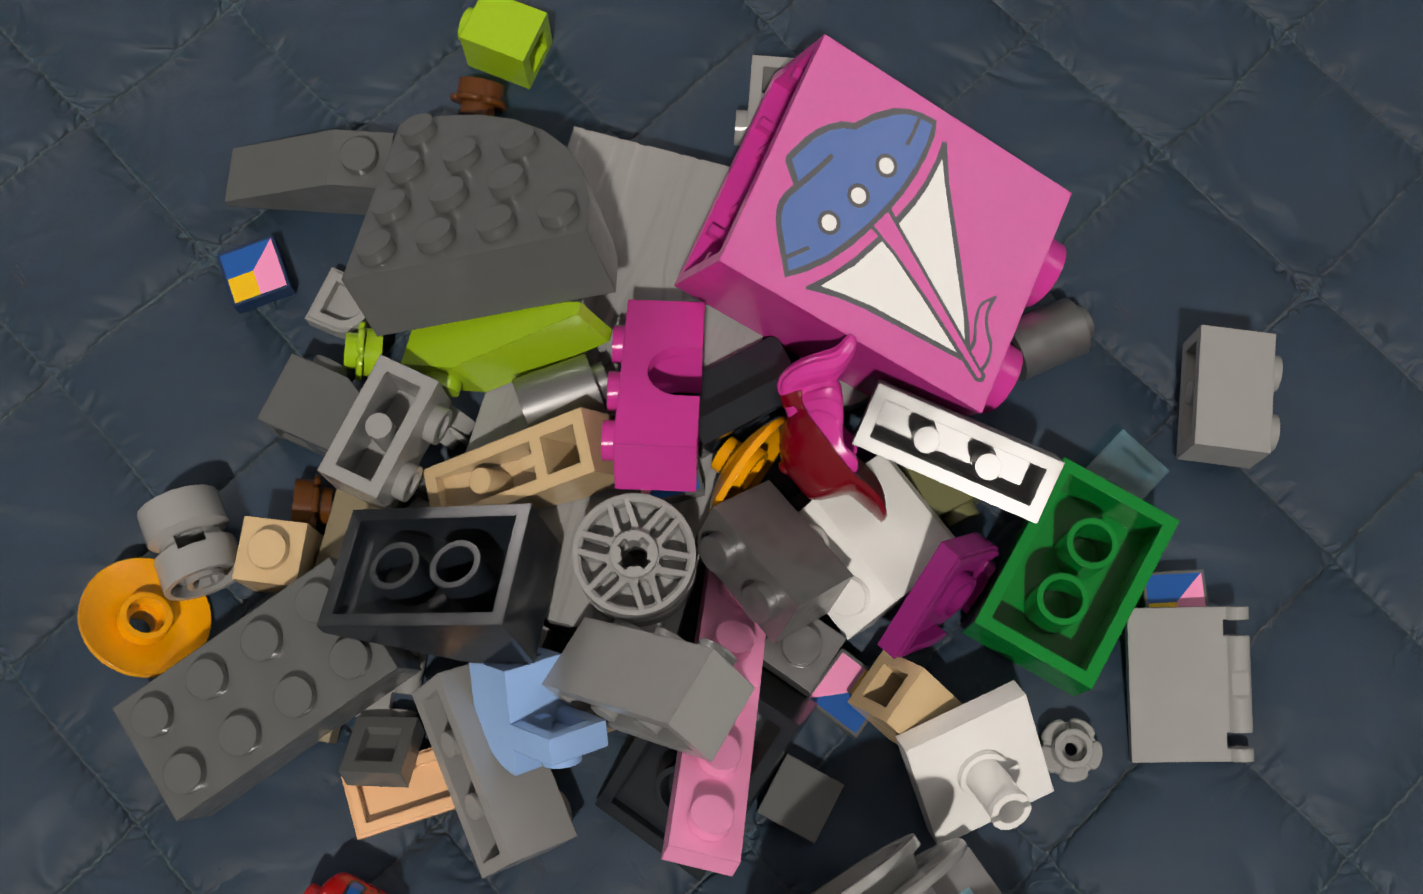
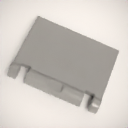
(1187, 684)

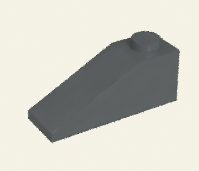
(310, 172)
(312, 405)

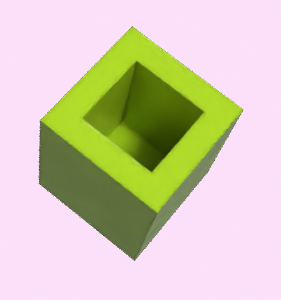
(505, 39)

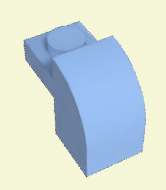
(527, 721)

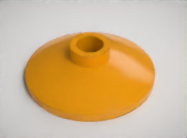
(745, 463)
(131, 592)

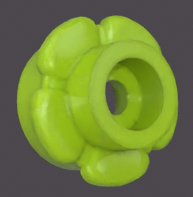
(362, 350)

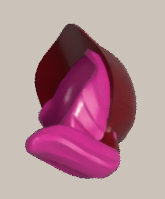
(813, 439)

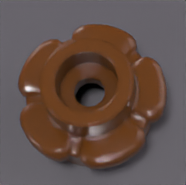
(479, 96)
(311, 501)

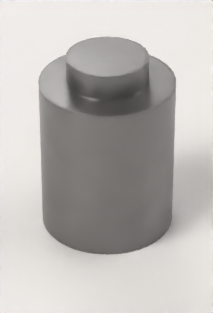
(1052, 336)
(561, 389)

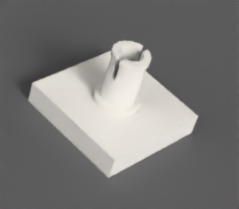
(977, 764)

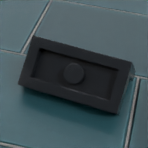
(740, 394)

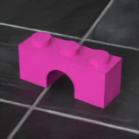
(653, 430)

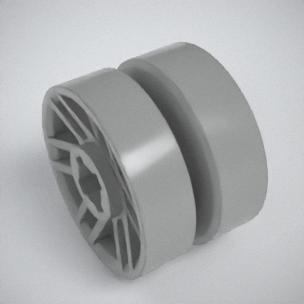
(636, 527)

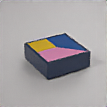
(255, 274)

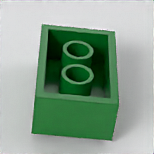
(1072, 580)

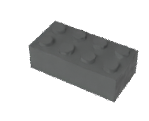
(255, 699)

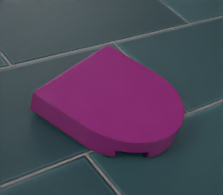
(949, 582)

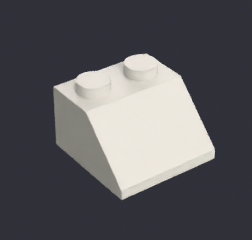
(880, 555)

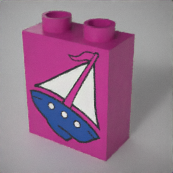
(882, 225)

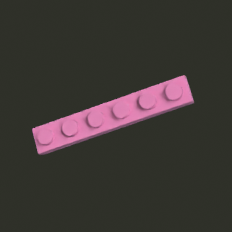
(707, 796)

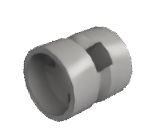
(189, 535)

